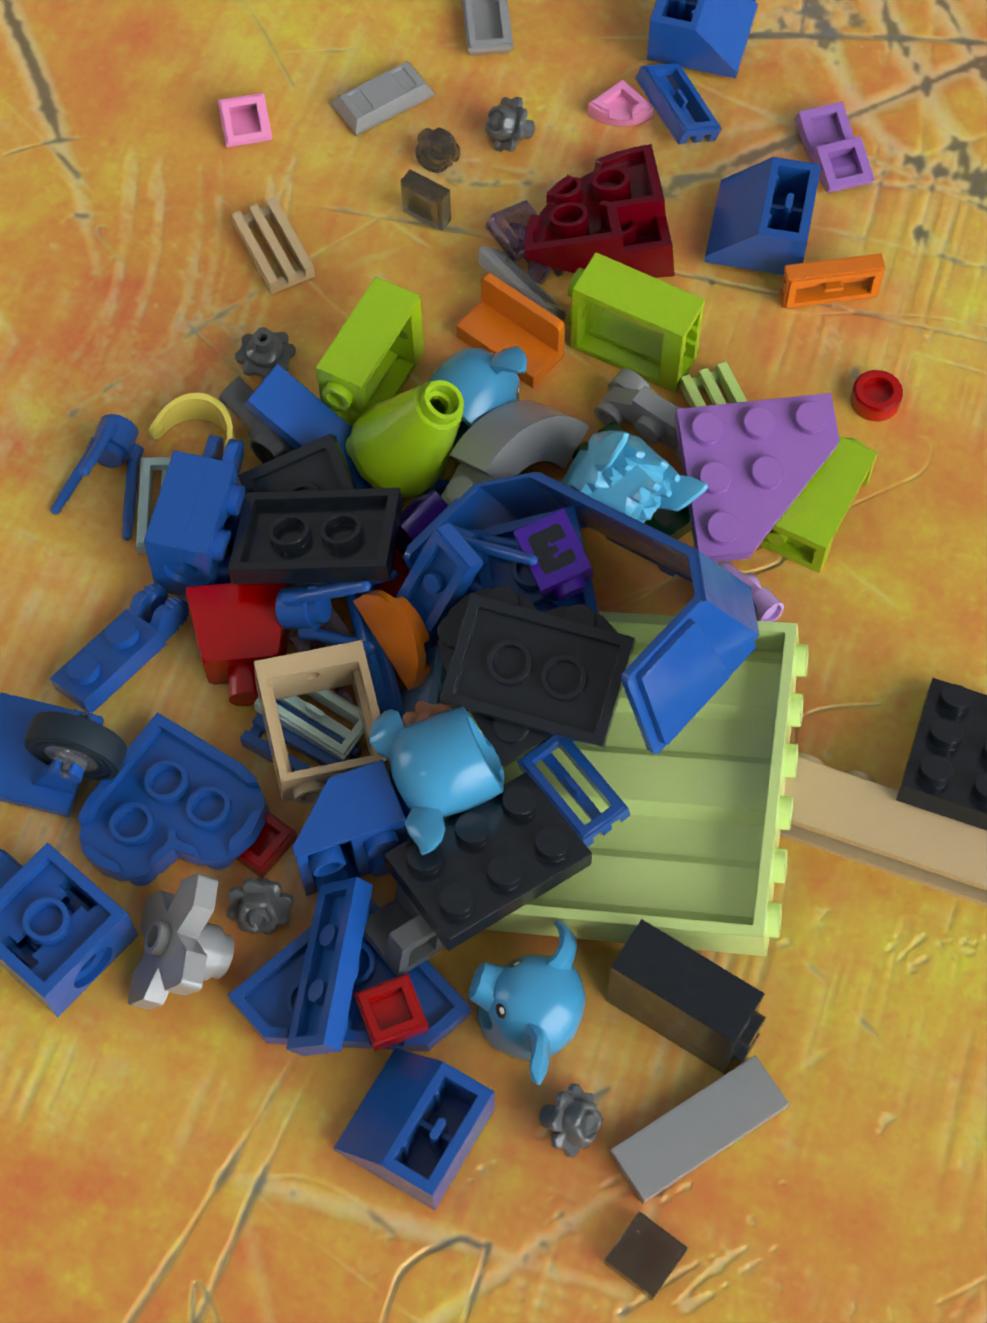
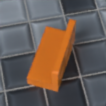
(511, 319)

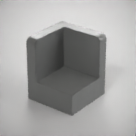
(401, 935)

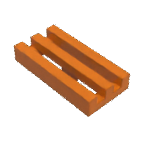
(832, 280)

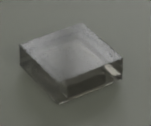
(426, 200)
(645, 1255)

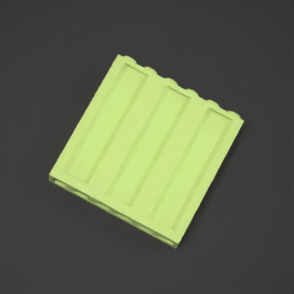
(702, 811)

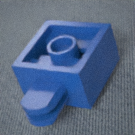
(196, 517)
(57, 927)

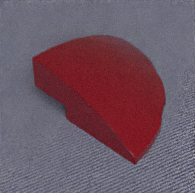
(605, 212)

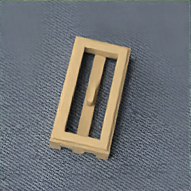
(260, 217)

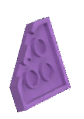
(754, 466)

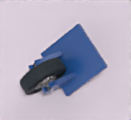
(51, 751)

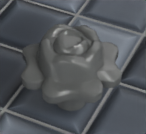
(508, 124)
(263, 351)
(259, 906)
(572, 1120)

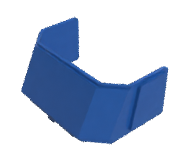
(691, 653)

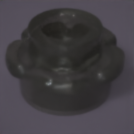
(436, 149)

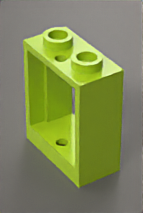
(626, 343)
(372, 351)

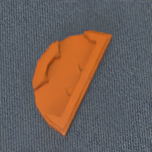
(398, 632)

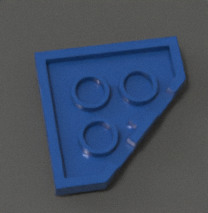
(271, 993)

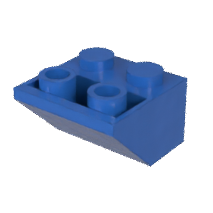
(701, 34)
(764, 216)
(350, 828)
(417, 1125)

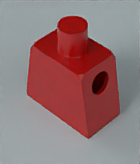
(234, 630)

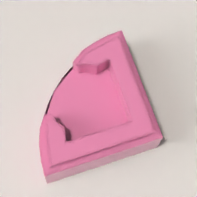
(621, 106)

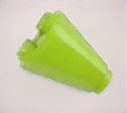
(407, 438)

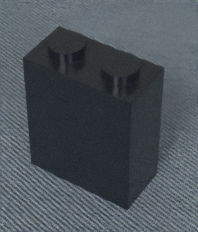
(685, 997)

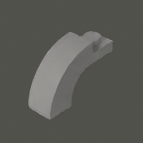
(510, 441)

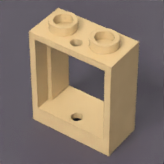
(305, 674)

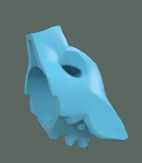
(630, 476)

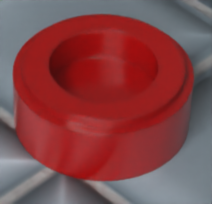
(876, 395)

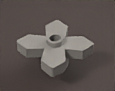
(179, 943)

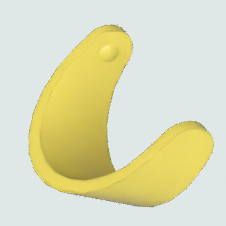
(189, 407)

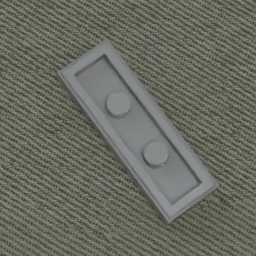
(699, 1129)

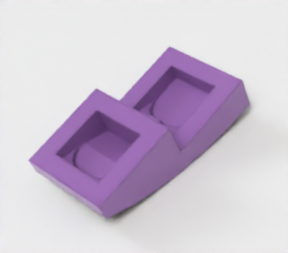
(831, 143)

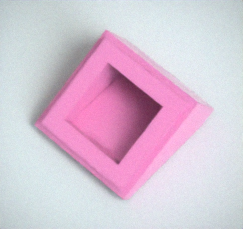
(245, 120)

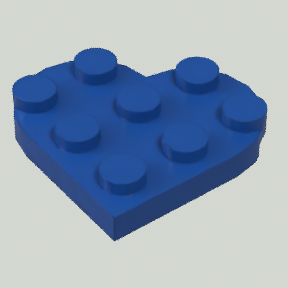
(171, 804)

